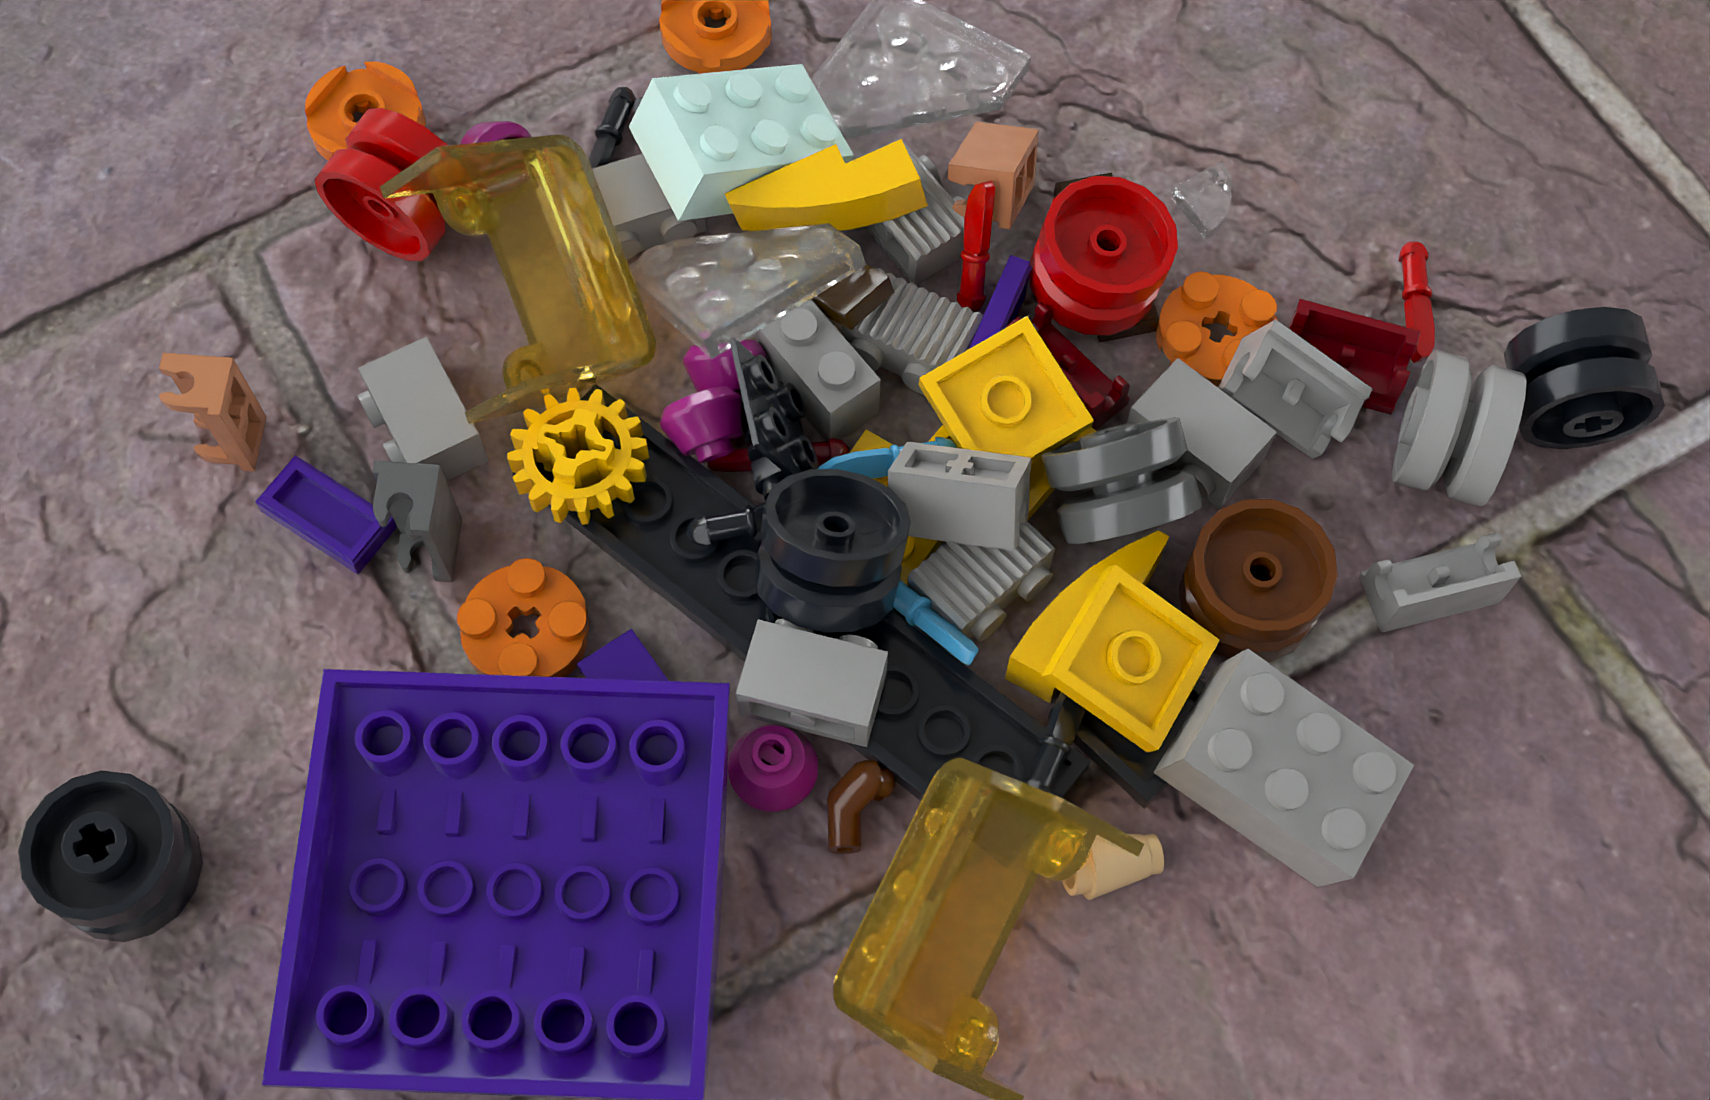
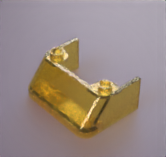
(555, 256)
(950, 910)

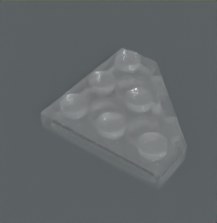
(914, 68)
(741, 280)

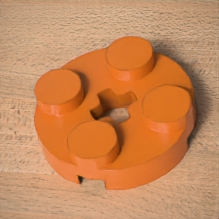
(719, 49)
(343, 93)
(1205, 301)
(517, 591)

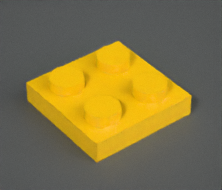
(1006, 396)
(1130, 658)

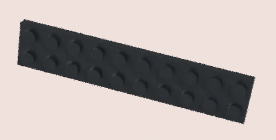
(929, 700)

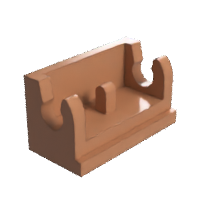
(1000, 155)
(220, 403)

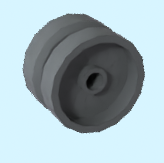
(1124, 489)

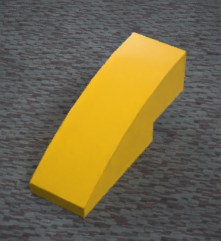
(831, 192)
(1050, 627)

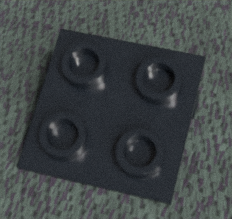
(771, 422)

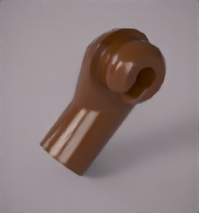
(849, 797)

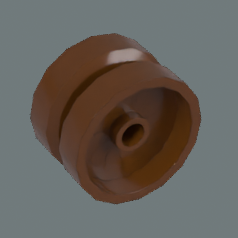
(1259, 578)

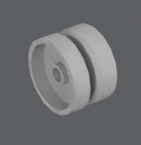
(1459, 428)

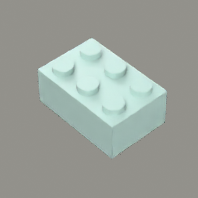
(728, 130)

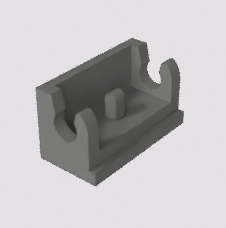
(422, 511)

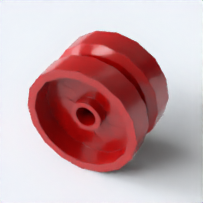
(351, 180)
(1102, 255)

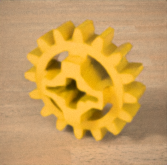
(583, 463)

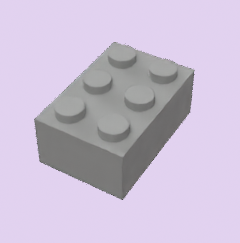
(1284, 769)

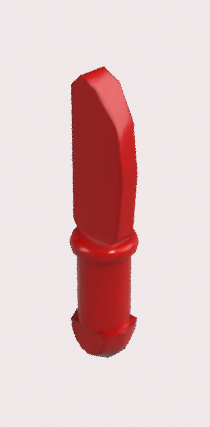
(976, 245)
(1417, 297)

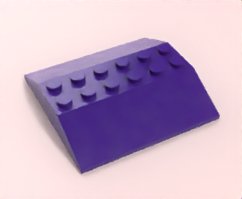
(506, 888)

